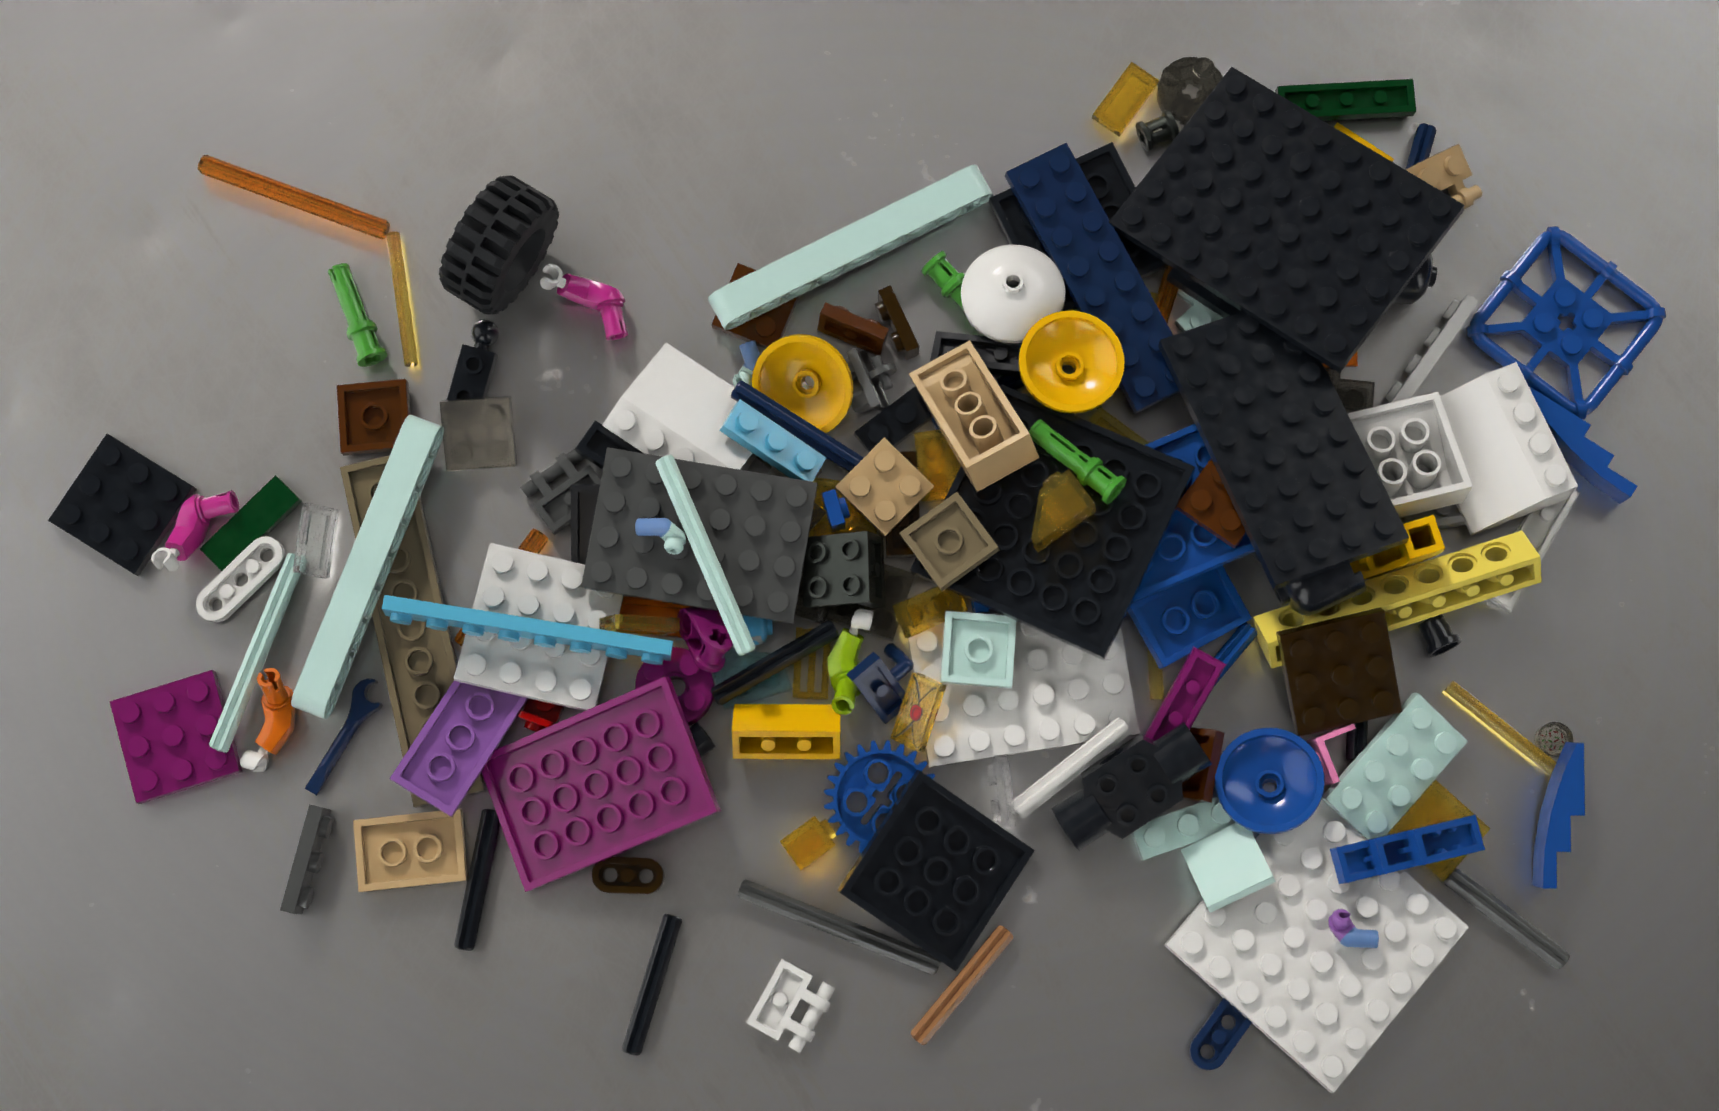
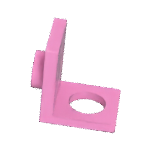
(1320, 748)

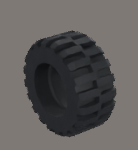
(498, 244)

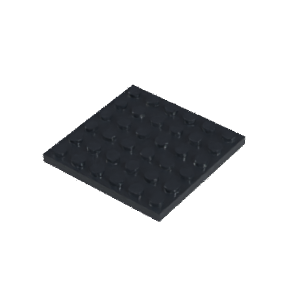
(1090, 574)

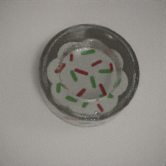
(1552, 737)

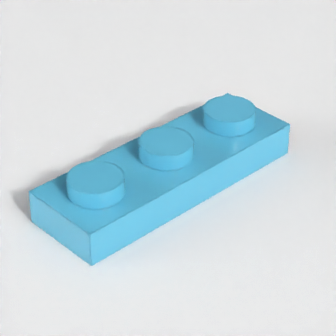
(772, 443)

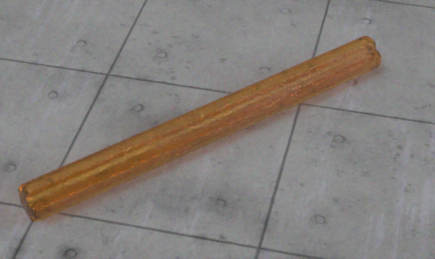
(293, 197)

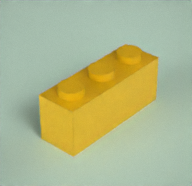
(785, 731)

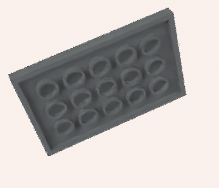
(751, 518)

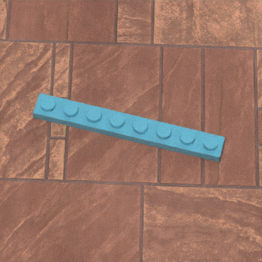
(513, 627)

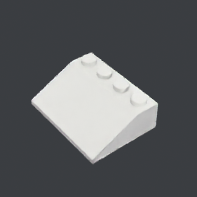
(678, 412)
(1505, 450)
(1414, 453)

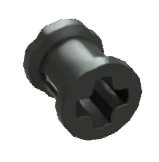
(1145, 130)

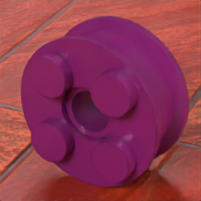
(698, 683)

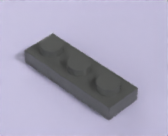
(307, 860)

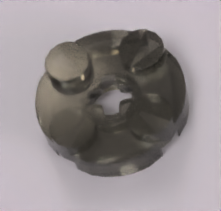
(1176, 77)

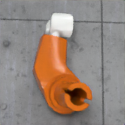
(278, 721)

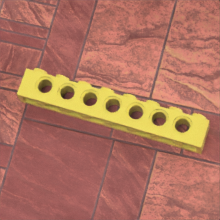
(1423, 589)

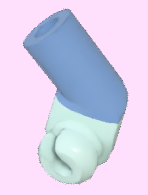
(750, 355)
(665, 529)

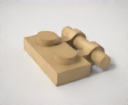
(1447, 171)

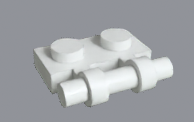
(780, 1000)

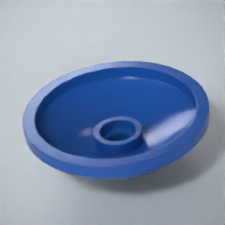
(1267, 757)

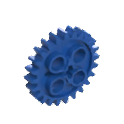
(854, 778)

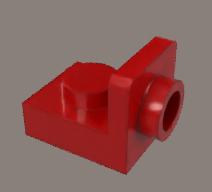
(540, 714)

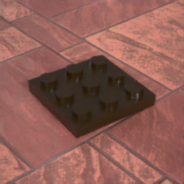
(1339, 671)

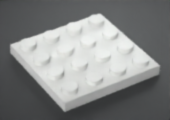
(540, 589)

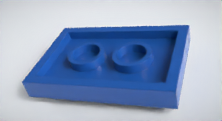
(1188, 615)

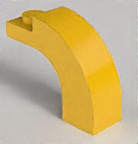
(1422, 545)

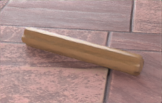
(961, 985)

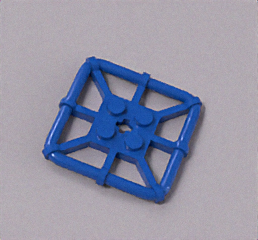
(1587, 318)

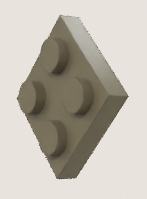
(949, 541)

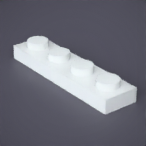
(1437, 343)

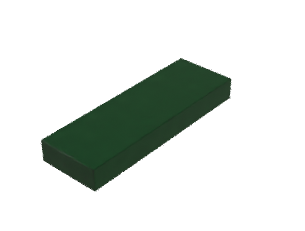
(252, 521)

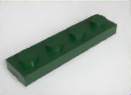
(1354, 99)

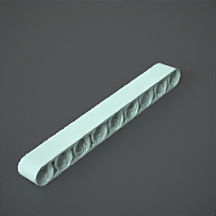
(850, 247)
(367, 567)

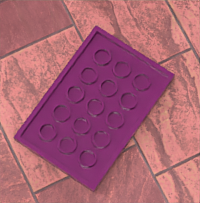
(598, 784)

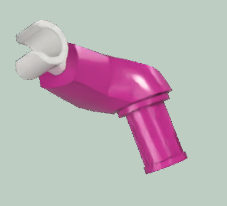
(591, 295)
(192, 527)

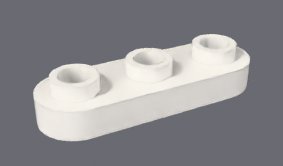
(226, 586)

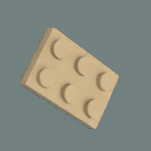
(410, 850)

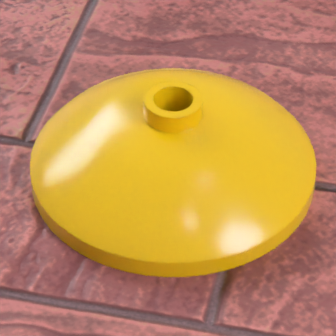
(1076, 341)
(782, 375)

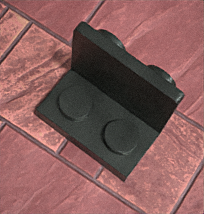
(844, 570)

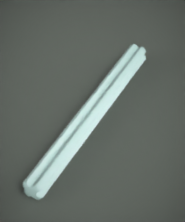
(705, 555)
(255, 656)

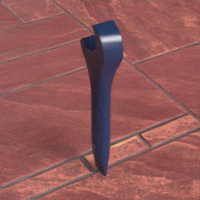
(359, 711)

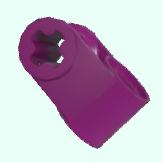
(705, 637)

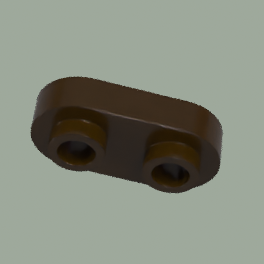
(628, 875)

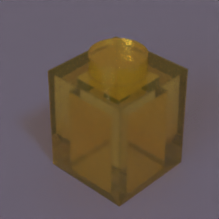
(809, 842)

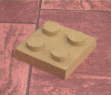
(884, 487)

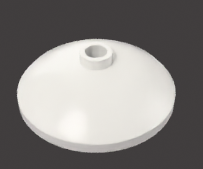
(1009, 312)

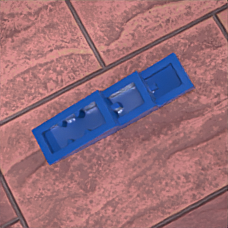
(1580, 452)
(1562, 800)
(1407, 849)

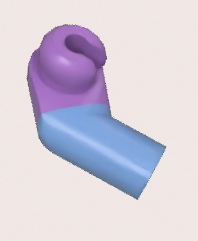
(1348, 934)

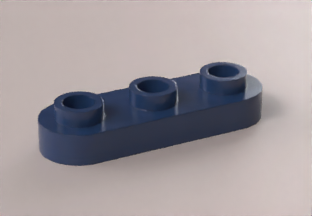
(1216, 1036)

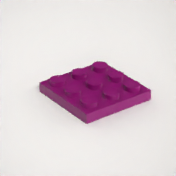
(169, 735)

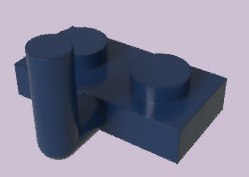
(881, 685)

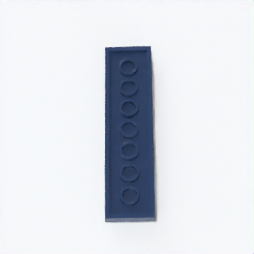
(1096, 268)

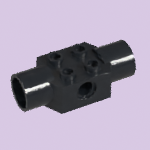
(1131, 786)

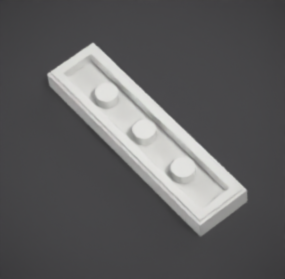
(1540, 530)

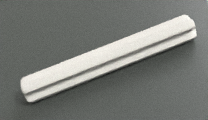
(1071, 767)

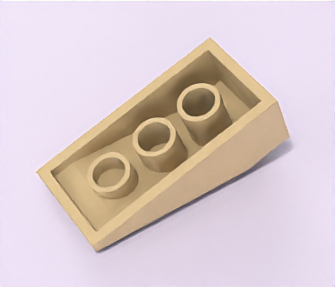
(974, 416)

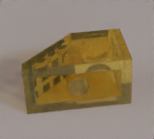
(1059, 508)

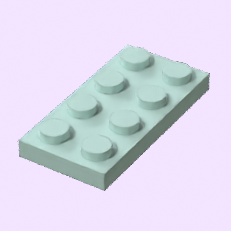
(1394, 768)

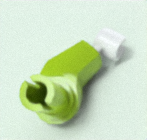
(844, 658)

